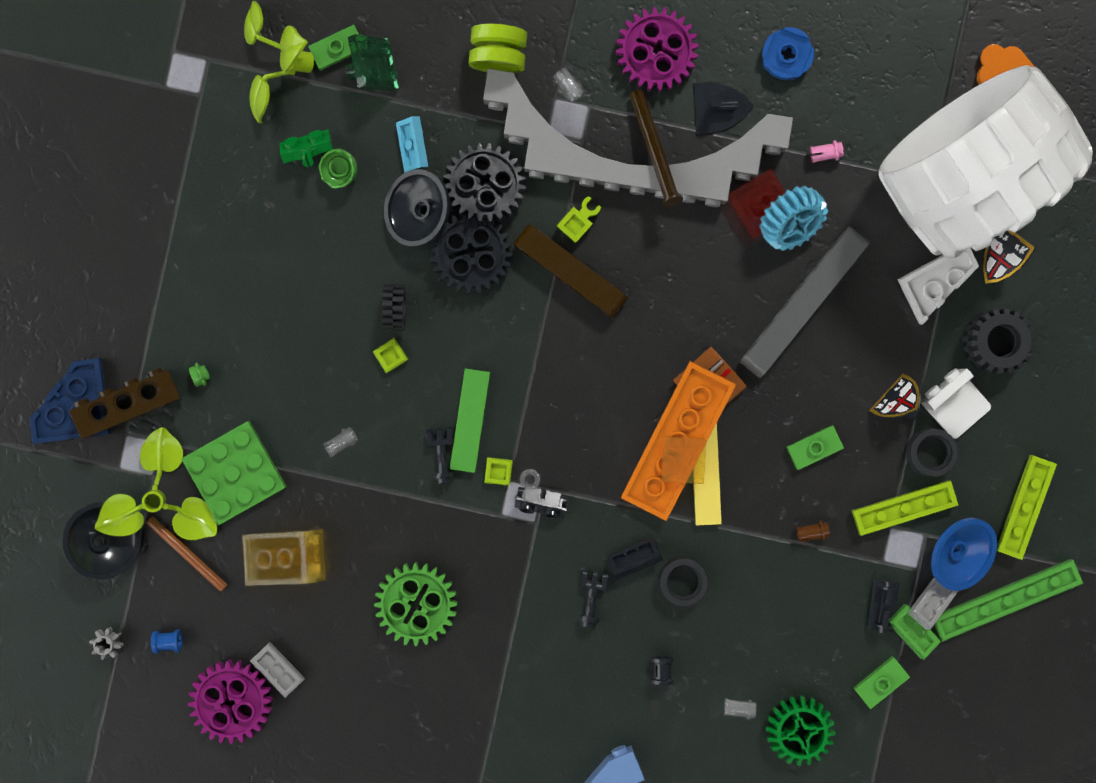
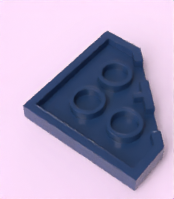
(53, 419)

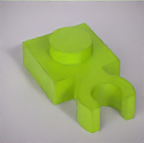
(576, 222)

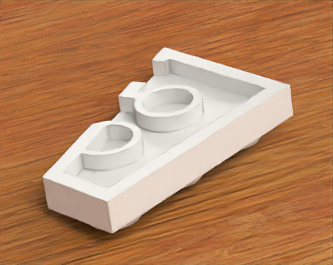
(935, 281)

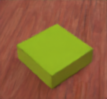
(390, 355)
(498, 471)

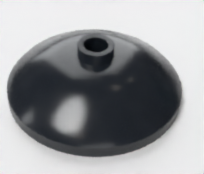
(407, 205)
(92, 561)

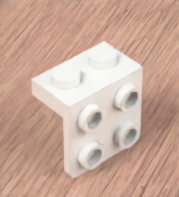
(956, 402)

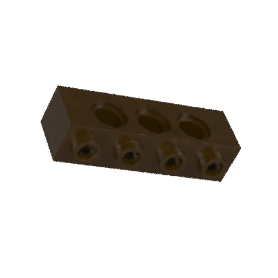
(88, 425)

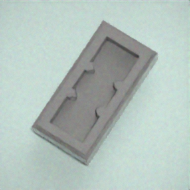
(931, 604)
(277, 669)

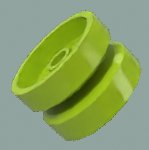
(497, 48)

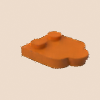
(999, 60)

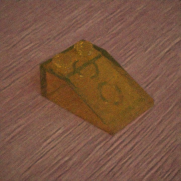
(284, 557)

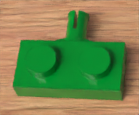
(306, 147)

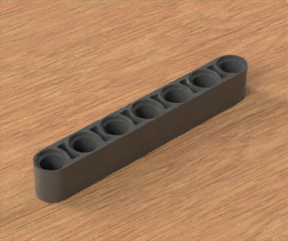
(804, 302)

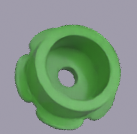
(199, 374)

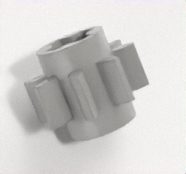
(111, 638)

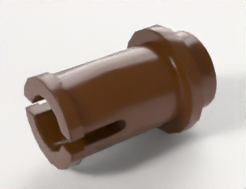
(813, 532)

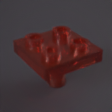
(755, 197)

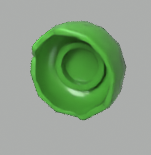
(338, 168)

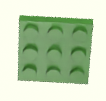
(234, 472)

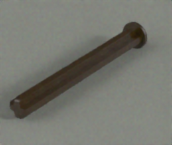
(655, 149)

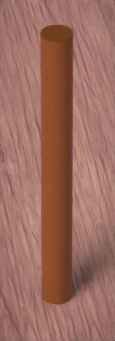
(187, 554)

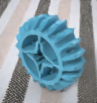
(793, 218)

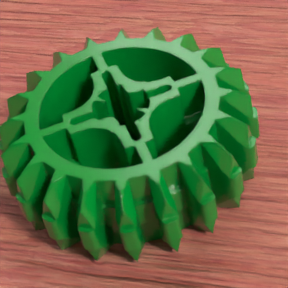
(811, 728)

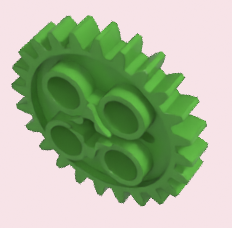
(396, 592)

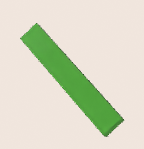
(1007, 599)

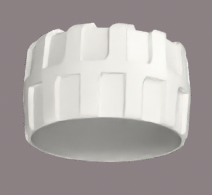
(987, 162)

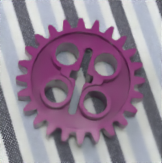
(667, 29)
(207, 707)

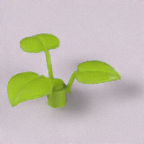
(291, 58)
(121, 515)

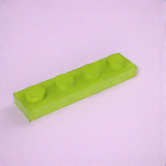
(905, 507)
(1026, 507)

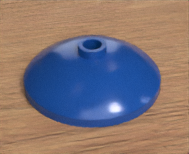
(964, 554)

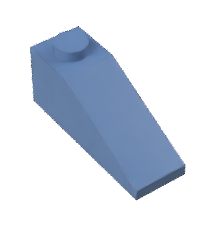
(618, 767)

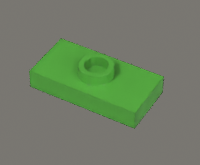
(333, 48)
(815, 447)
(914, 635)
(881, 682)

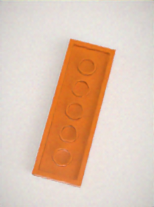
(690, 412)

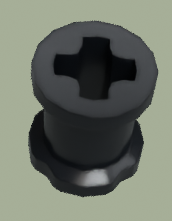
(662, 670)

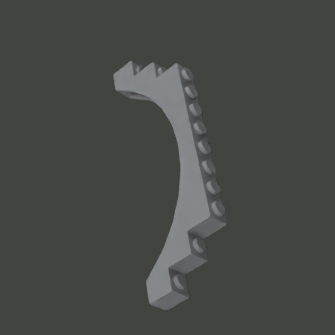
(558, 157)

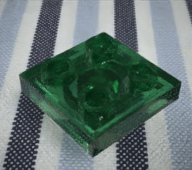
(372, 63)

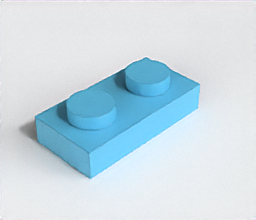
(412, 144)

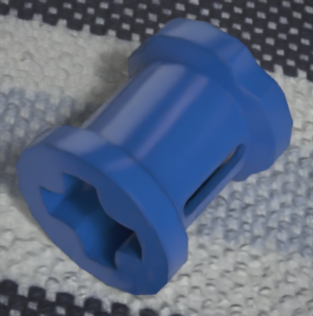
(166, 641)

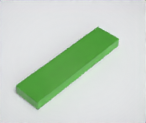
(470, 420)

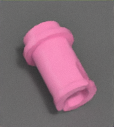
(828, 151)

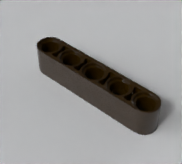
(570, 271)

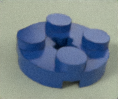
(781, 40)

